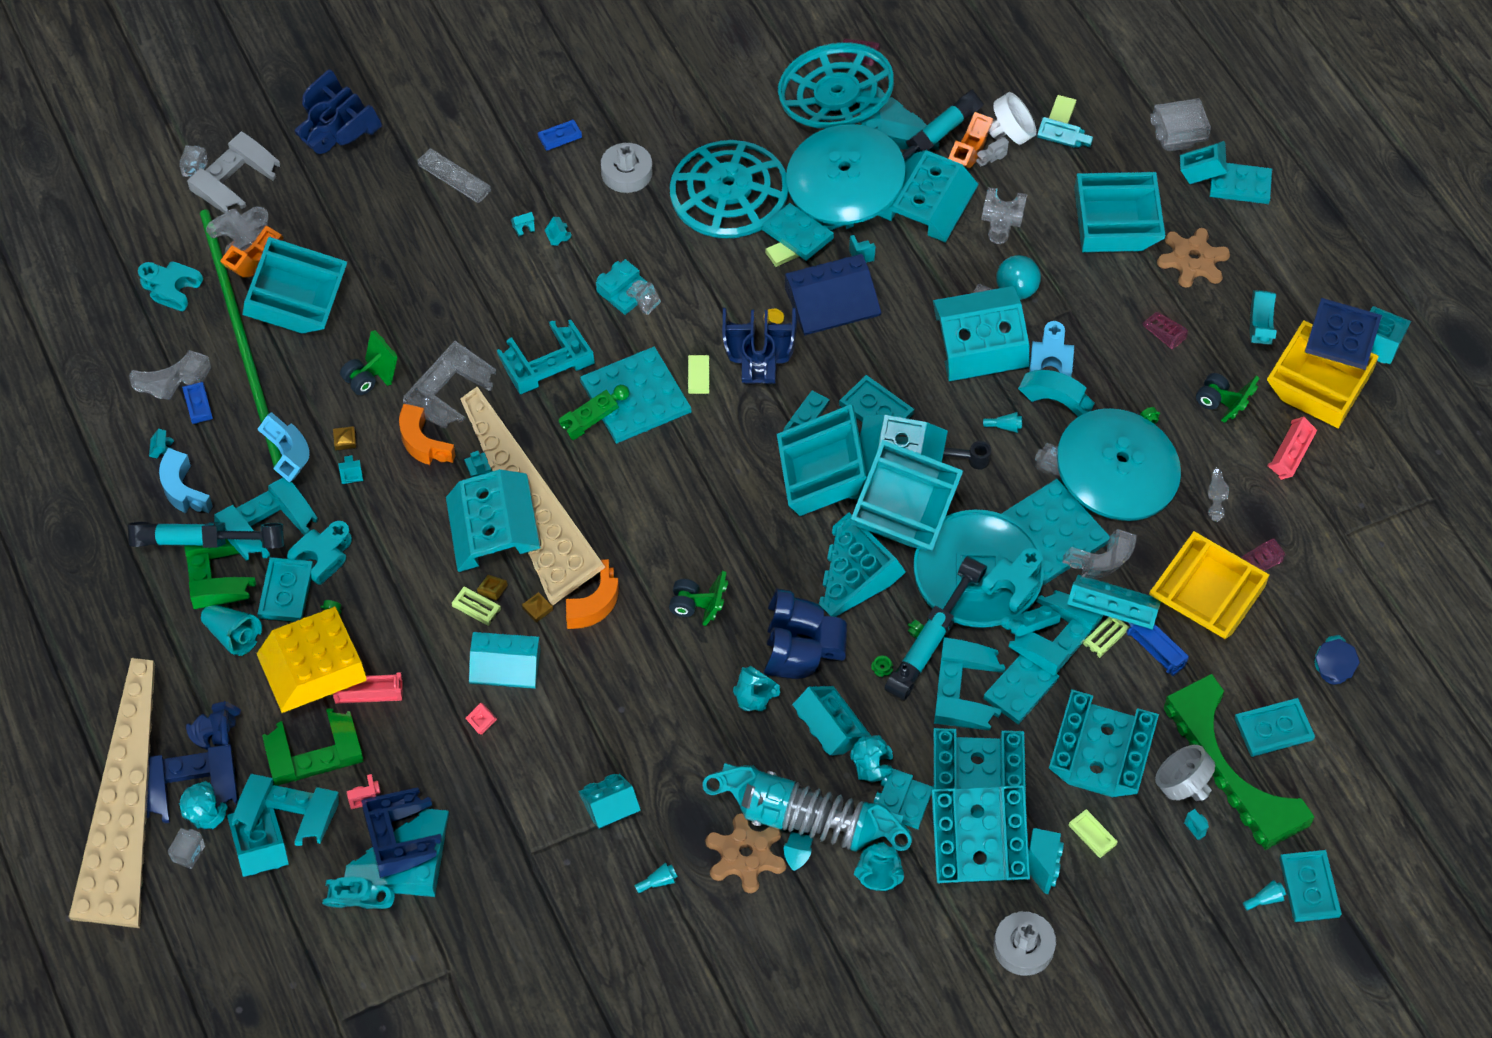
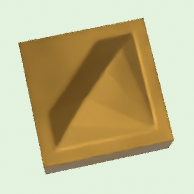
(344, 438)
(492, 587)
(537, 607)

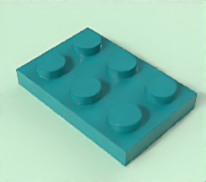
(1243, 184)
(798, 231)
(873, 399)
(285, 589)
(1020, 688)
(1274, 727)
(1310, 886)

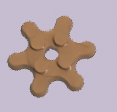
(1189, 267)
(745, 866)

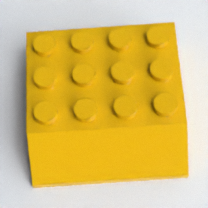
(1316, 383)
(1210, 585)
(310, 660)

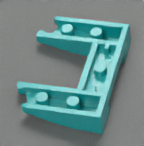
(526, 374)
(280, 496)
(1053, 655)
(949, 708)
(261, 793)

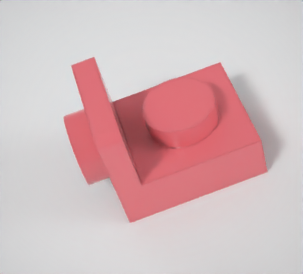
(360, 793)

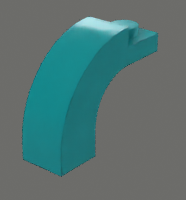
(1262, 317)
(1056, 386)

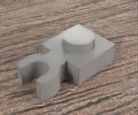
(995, 151)

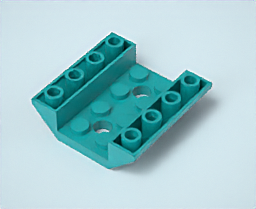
(942, 195)
(987, 347)
(922, 438)
(505, 509)
(1119, 755)
(1001, 766)
(997, 833)

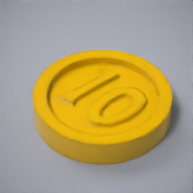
(776, 316)

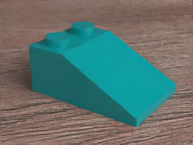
(1389, 335)
(263, 848)

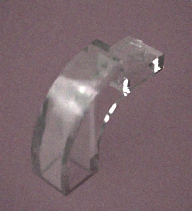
(1101, 565)

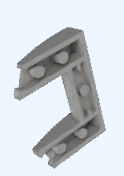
(209, 182)

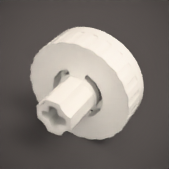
(1012, 119)

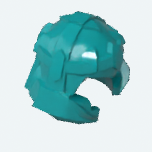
(754, 689)
(866, 757)
(199, 805)
(879, 867)

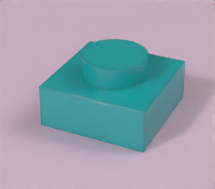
(1197, 824)

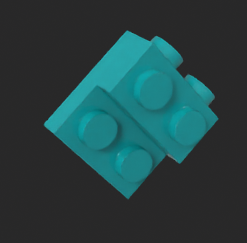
(616, 283)
(905, 797)

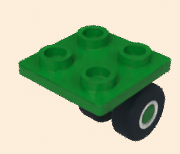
(380, 361)
(1216, 392)
(688, 597)

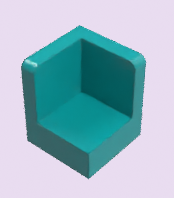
(863, 248)

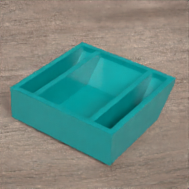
(1118, 211)
(293, 287)
(822, 460)
(906, 496)

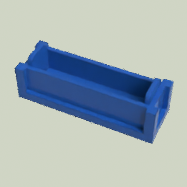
(1160, 647)

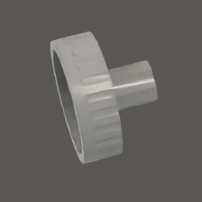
(628, 158)
(1186, 774)
(1028, 932)

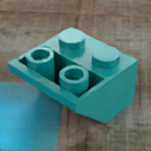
(1204, 163)
(609, 800)
(1044, 858)

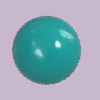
(1021, 273)

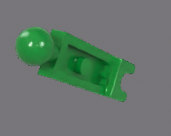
(592, 411)

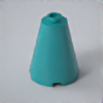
(232, 628)

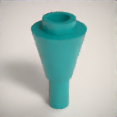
(1009, 422)
(662, 876)
(1269, 894)

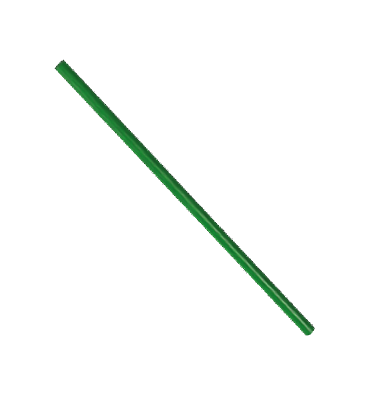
(239, 333)

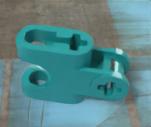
(167, 282)
(324, 548)
(1017, 577)
(357, 892)

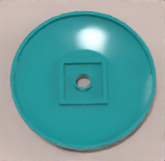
(849, 195)
(1113, 487)
(986, 538)

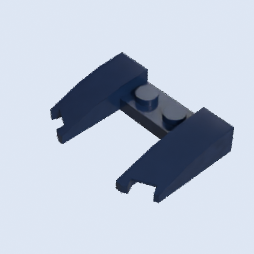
(215, 763)
(379, 814)

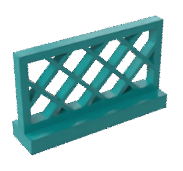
(1114, 601)

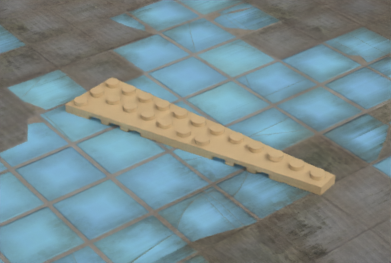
(564, 555)
(113, 857)

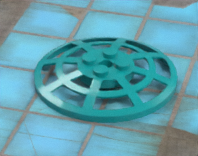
(833, 82)
(728, 194)

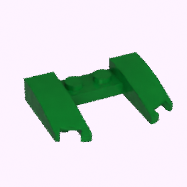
(213, 591)
(294, 768)

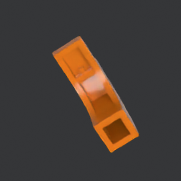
(973, 141)
(246, 261)
(418, 445)
(594, 608)

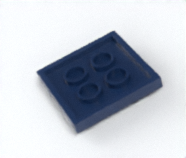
(1343, 333)

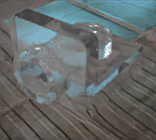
(645, 295)

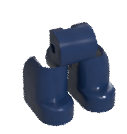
(334, 115)
(759, 366)
(799, 656)

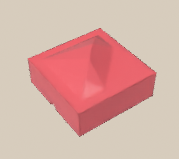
(481, 718)

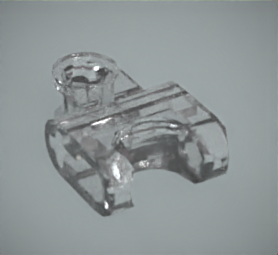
(1002, 214)
(241, 228)

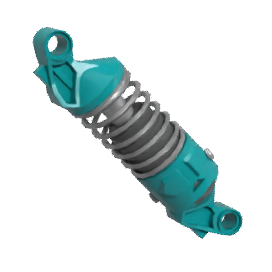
(785, 805)

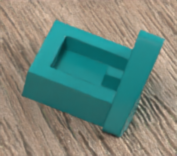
(797, 850)

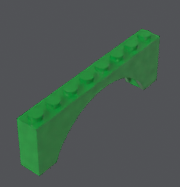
(1267, 816)

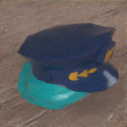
(1336, 660)

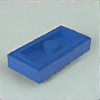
(559, 135)
(197, 403)

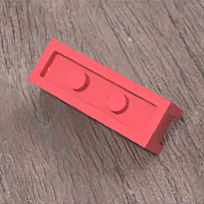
(1293, 448)
(375, 689)

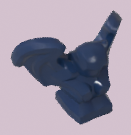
(217, 725)

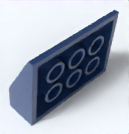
(832, 294)

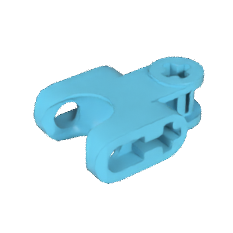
(1052, 350)

